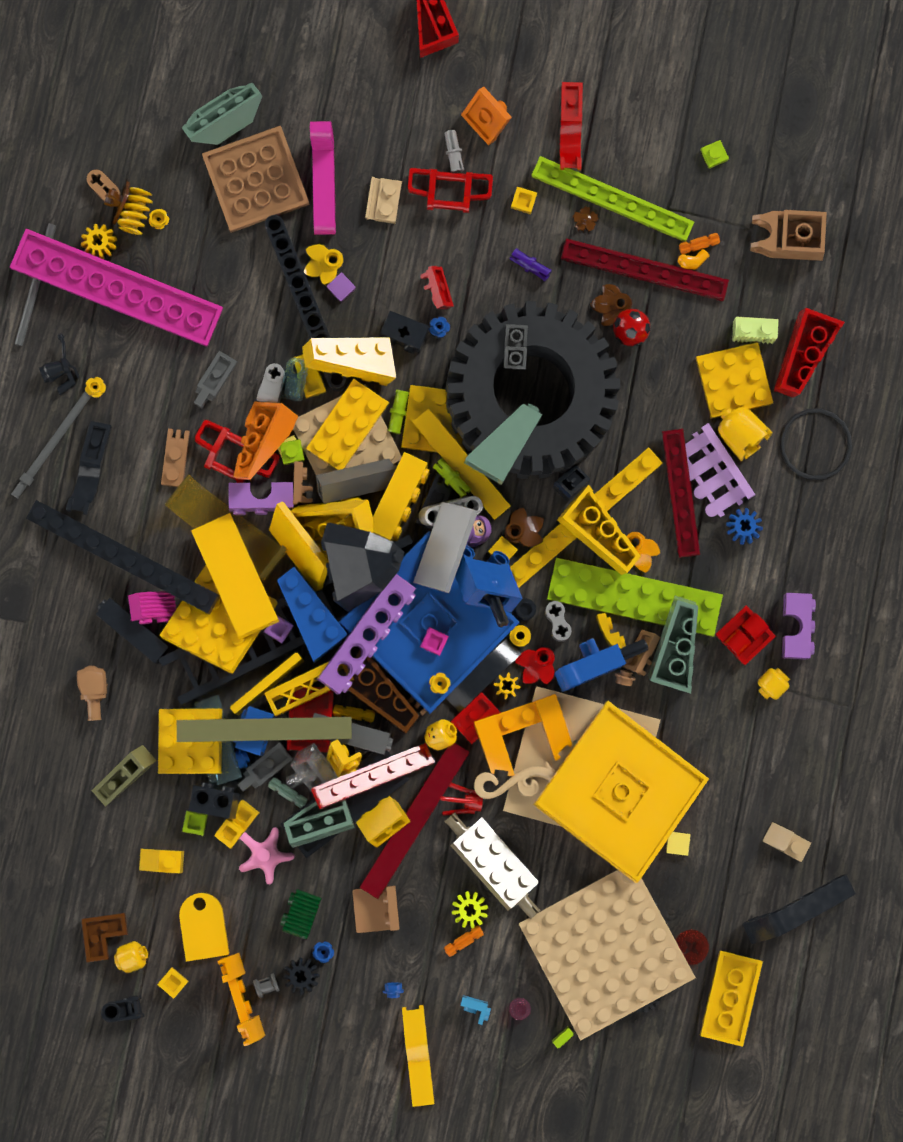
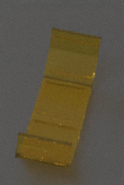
(199, 506)

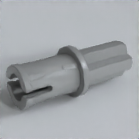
(454, 151)

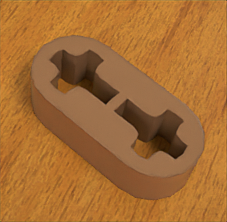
(107, 184)

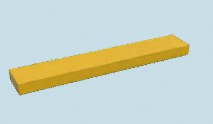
(455, 458)

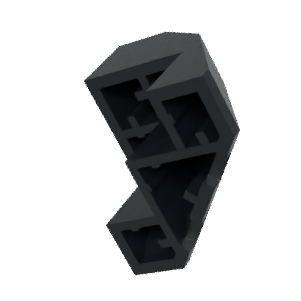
(359, 563)

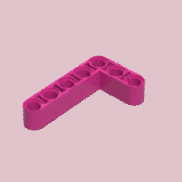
(323, 177)

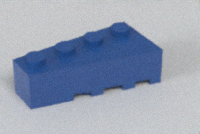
(312, 617)

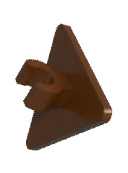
(117, 200)

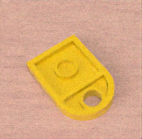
(204, 929)

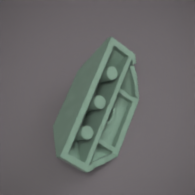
(223, 115)

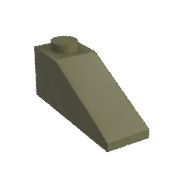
(124, 774)

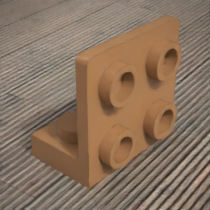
(374, 913)

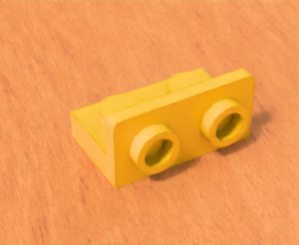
(339, 759)

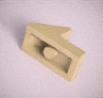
(786, 841)

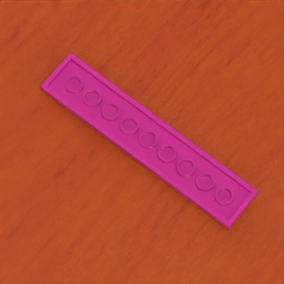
(116, 287)

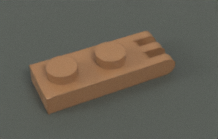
(175, 458)

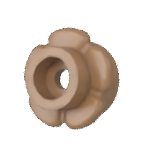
(625, 678)

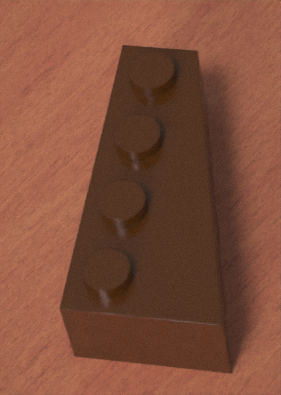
(381, 695)

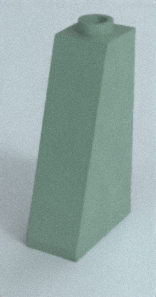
(502, 447)

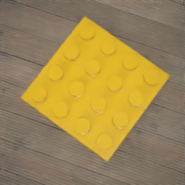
(208, 635)

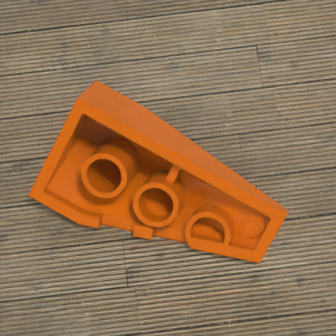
(267, 429)

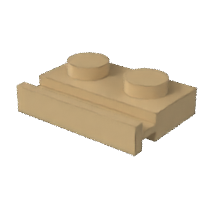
(383, 200)

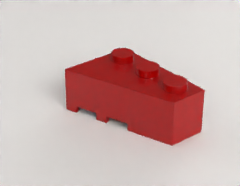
(435, 27)

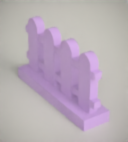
(720, 479)

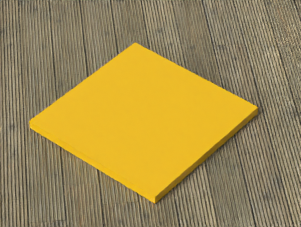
(621, 791)

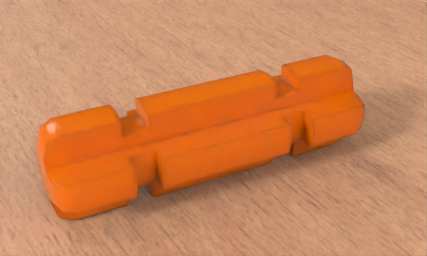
(699, 243)
(463, 941)

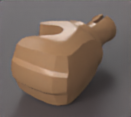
(93, 688)

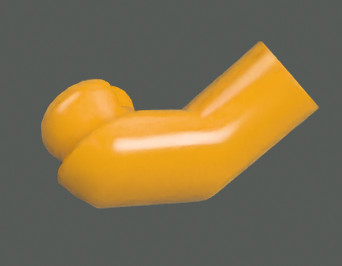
(693, 262)

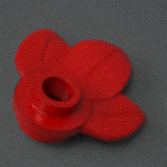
(534, 667)

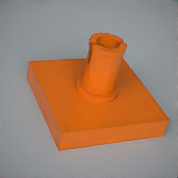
(486, 115)

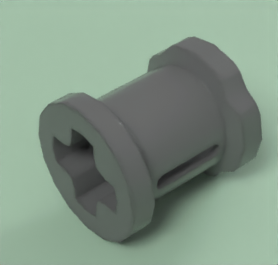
(266, 985)

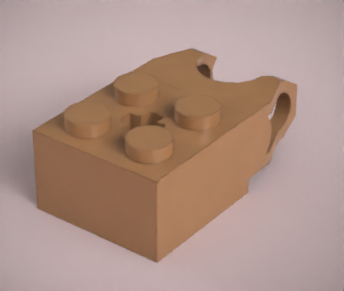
(786, 231)

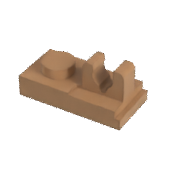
(300, 474)
(638, 662)

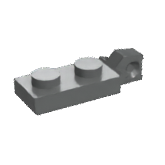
(214, 378)
(265, 767)

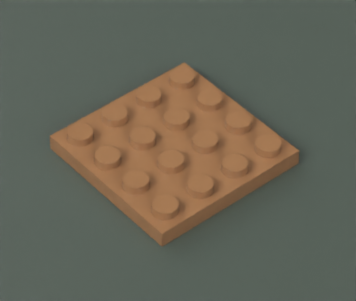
(255, 179)

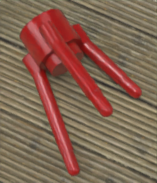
(471, 802)

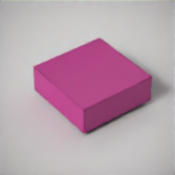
(434, 641)

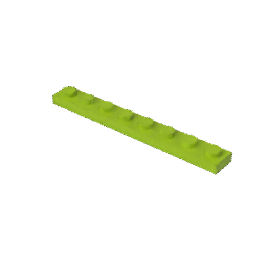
(613, 199)

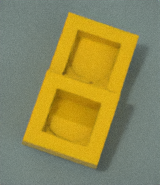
(234, 828)

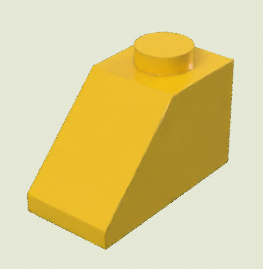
(161, 860)

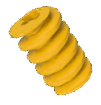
(134, 210)

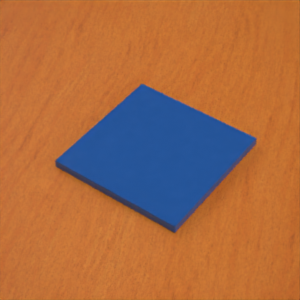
(469, 627)

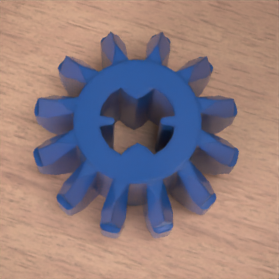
(749, 519)

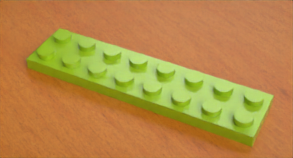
(628, 594)

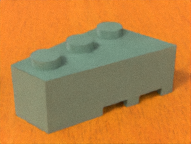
(318, 823)

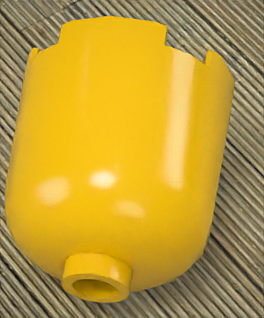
(742, 432)

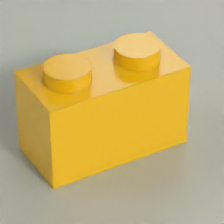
(382, 821)

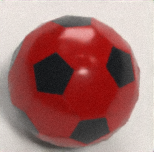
(631, 327)

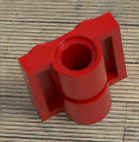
(745, 635)

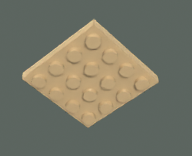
(375, 447)

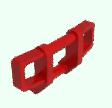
(448, 176)
(215, 449)

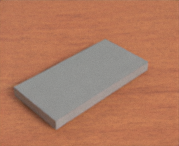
(445, 547)

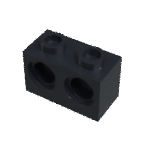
(213, 805)

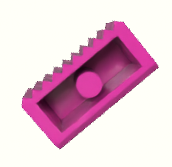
(151, 606)

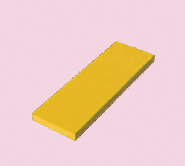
(235, 576)

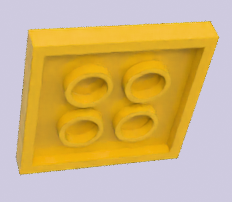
(734, 379)
(419, 401)
(187, 756)

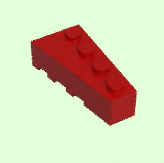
(806, 348)

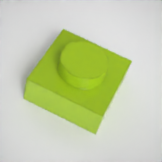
(714, 154)
(292, 452)

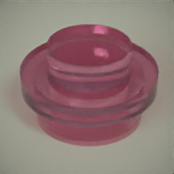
(519, 1008)

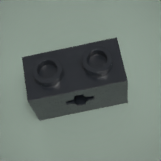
(398, 323)

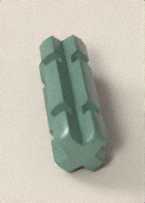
(287, 792)

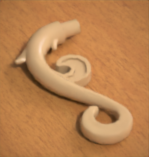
(519, 778)

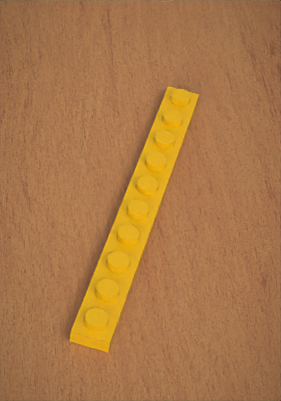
(561, 537)

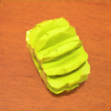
(477, 907)

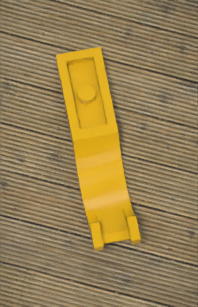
(418, 1056)

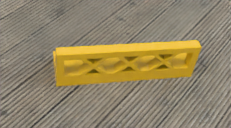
(295, 684)

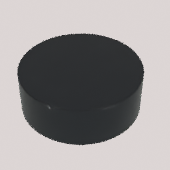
(525, 609)

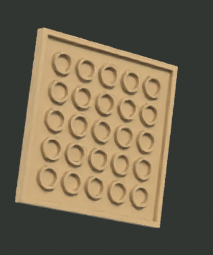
(606, 952)

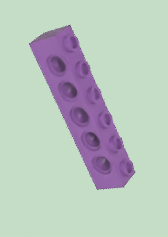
(329, 675)

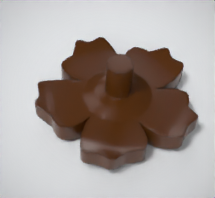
(585, 219)

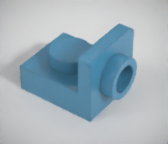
(472, 1005)

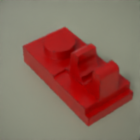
(438, 286)

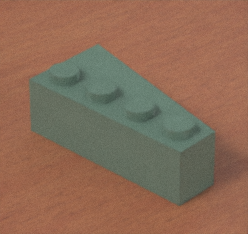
(676, 647)

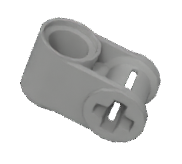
(270, 388)

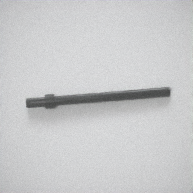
(31, 298)
(27, 478)

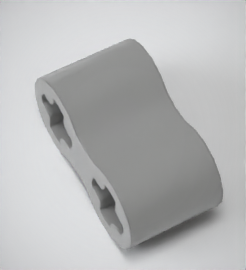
(558, 621)

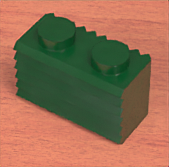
(301, 913)

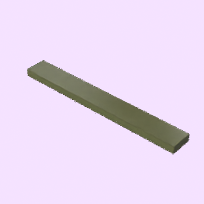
(264, 729)

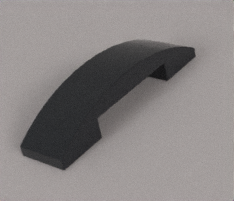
(483, 675)

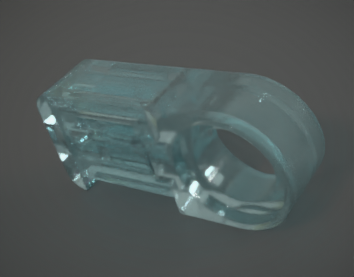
(295, 382)

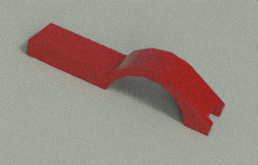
(571, 125)

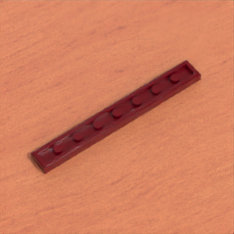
(645, 269)
(418, 815)

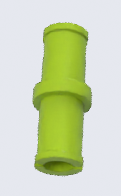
(398, 411)
(452, 478)

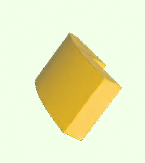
(605, 626)

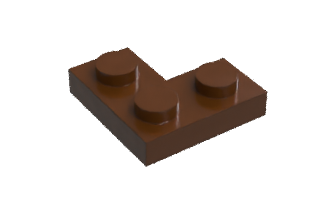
(96, 933)

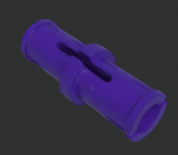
(530, 264)

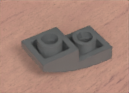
(515, 346)

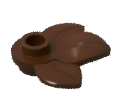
(608, 303)
(526, 526)

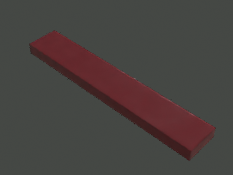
(681, 493)

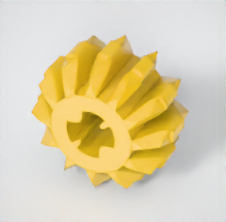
(103, 235)

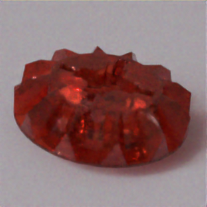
(701, 946)

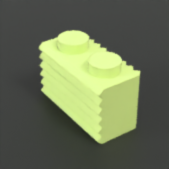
(755, 330)

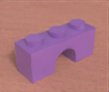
(243, 501)
(801, 608)

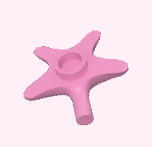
(264, 855)

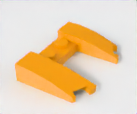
(543, 710)
(249, 1027)

